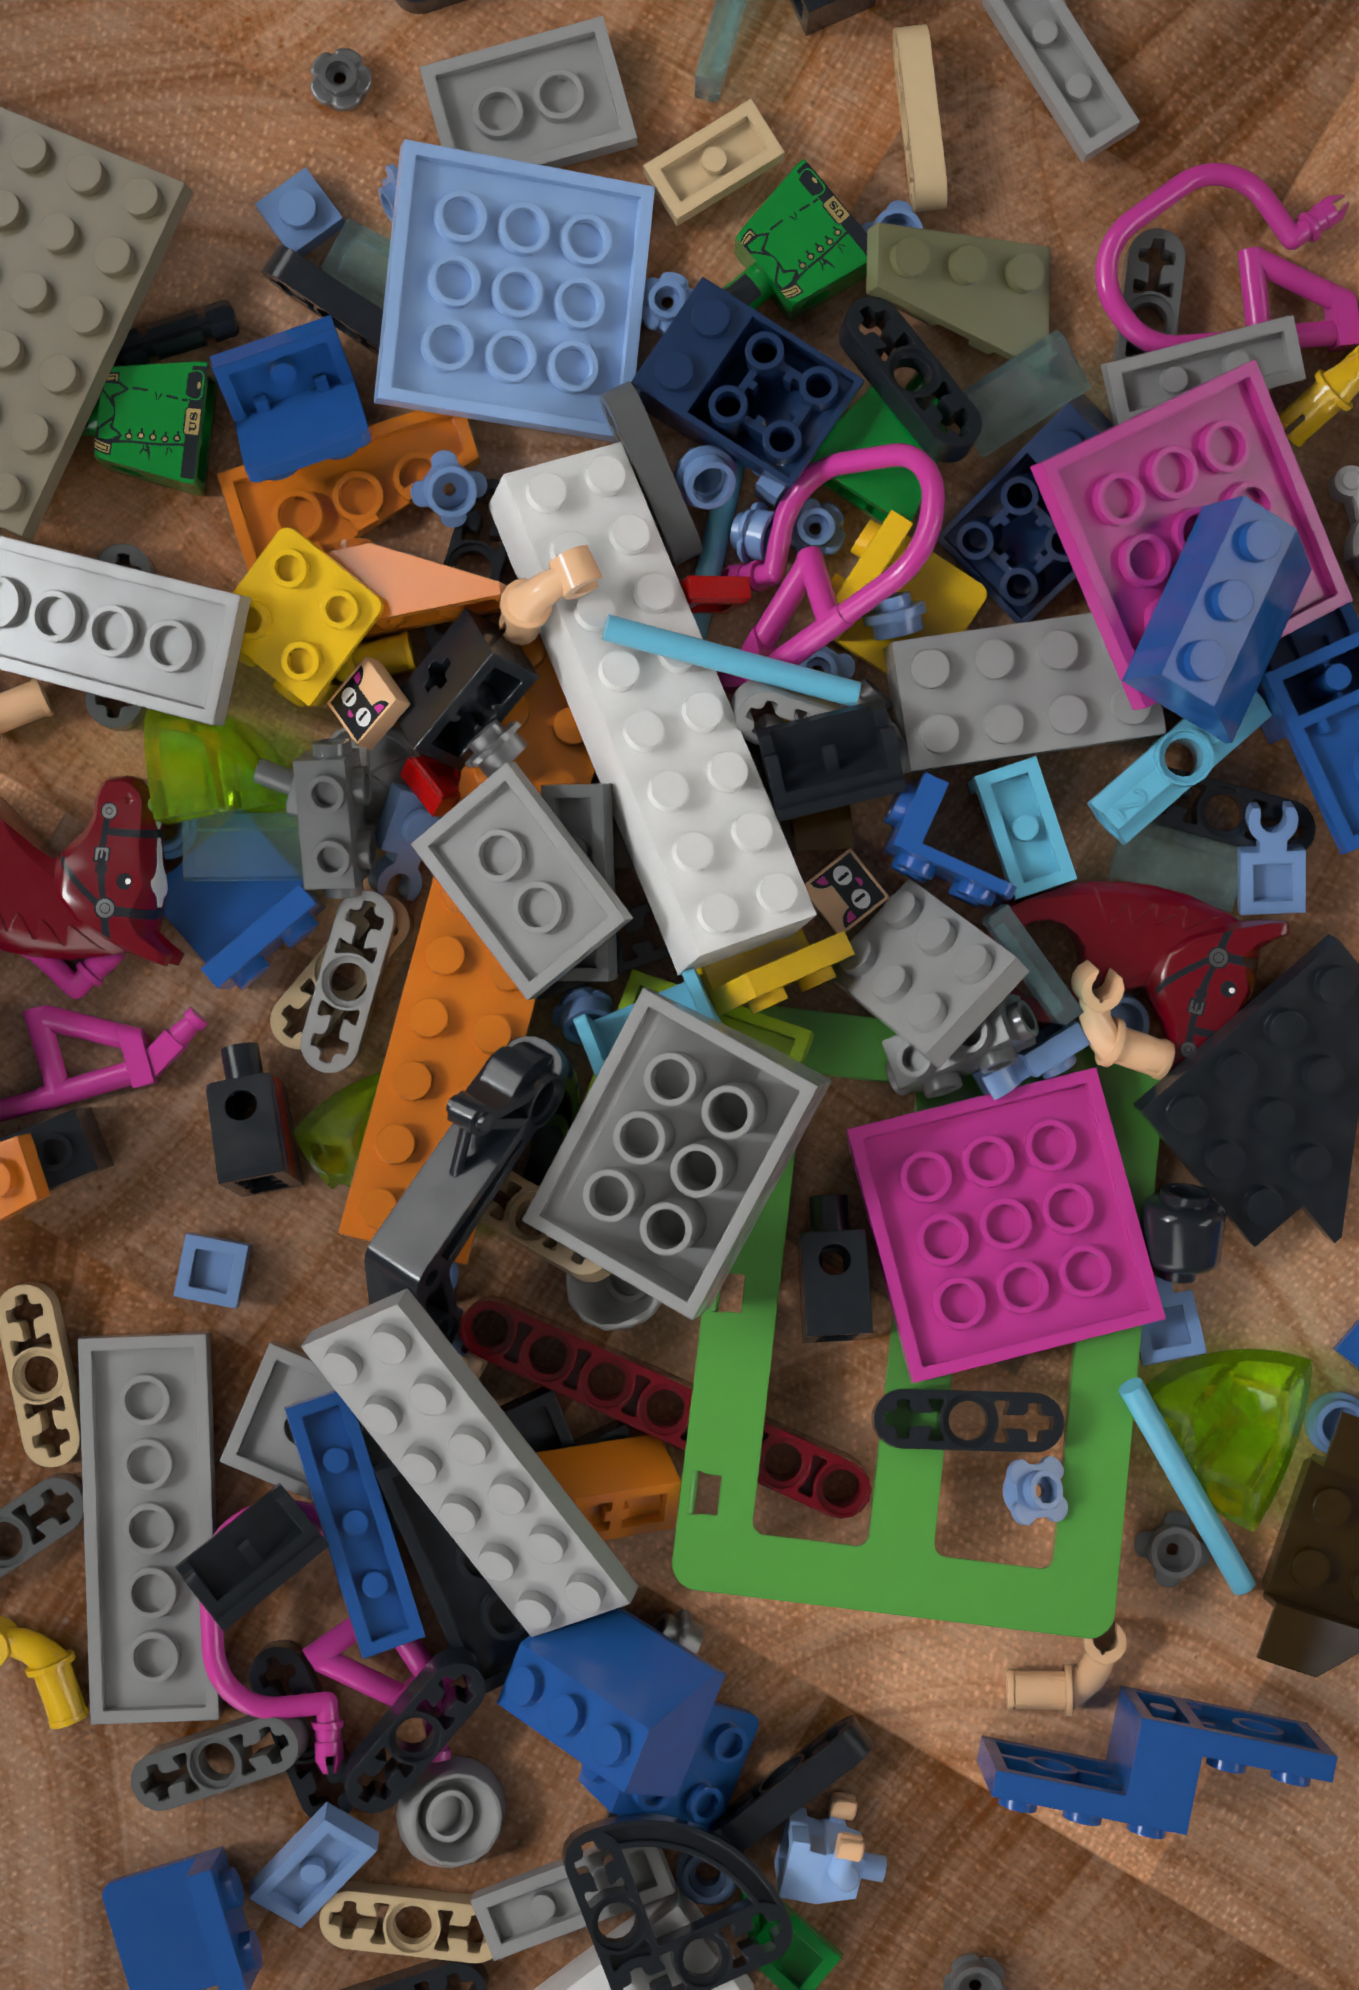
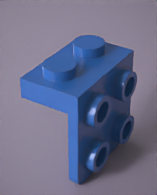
(292, 400)
(910, 817)
(239, 923)
(707, 1780)
(183, 1926)

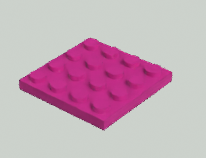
(1139, 487)
(1004, 1225)

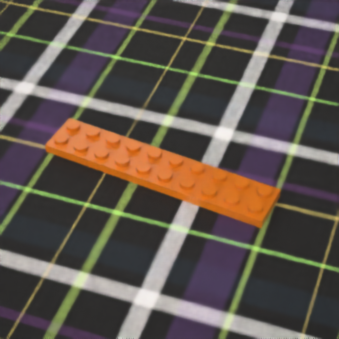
(456, 993)

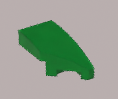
(806, 1959)

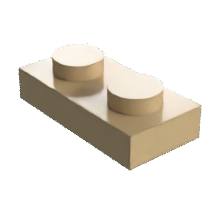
(713, 162)

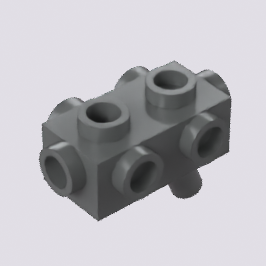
(328, 799)
(988, 1048)

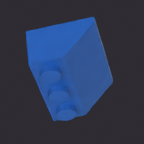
(1221, 615)
(615, 1699)

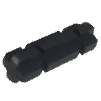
(179, 333)

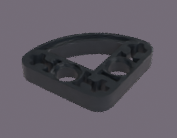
(640, 1945)

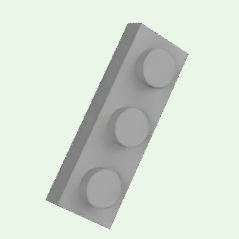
(1065, 72)
(1161, 374)
(544, 1907)

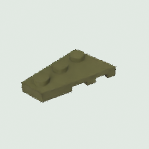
(966, 283)

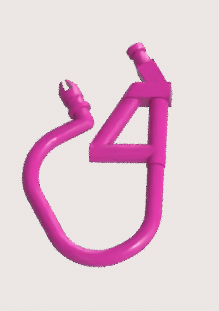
(1256, 264)
(810, 571)
(143, 1060)
(326, 1659)

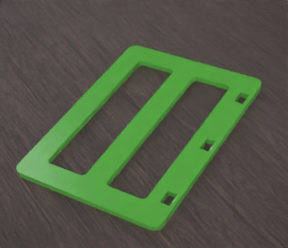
(898, 1562)

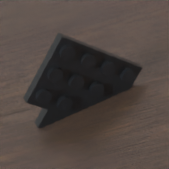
(1273, 1100)
(460, 1596)

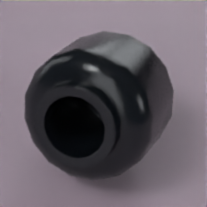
(1183, 1231)

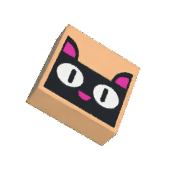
(368, 703)
(845, 892)

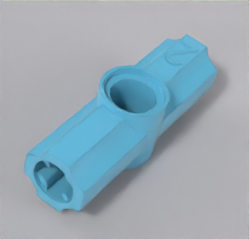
(1148, 784)

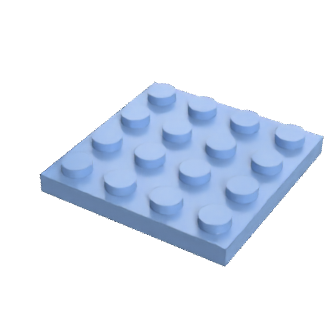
(511, 290)

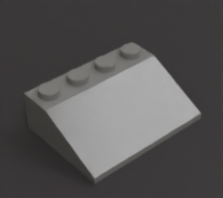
(676, 1152)

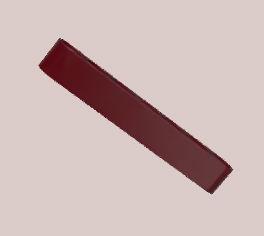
(630, 1403)

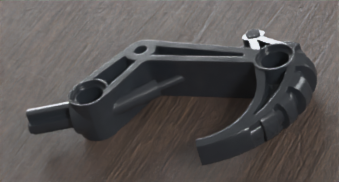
(515, 1097)

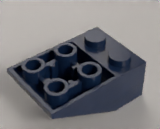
(744, 385)
(1006, 529)

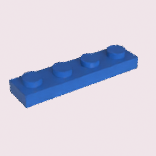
(354, 1523)

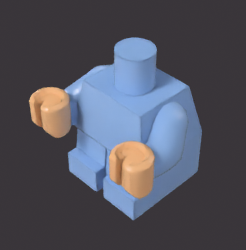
(824, 1857)

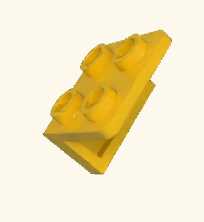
(949, 593)
(303, 617)
(763, 972)

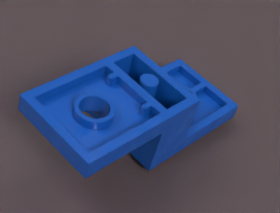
(1315, 704)
(1153, 1762)

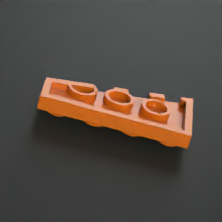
(347, 494)

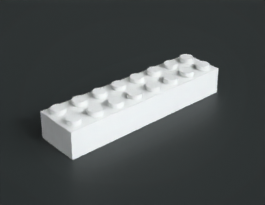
(651, 722)

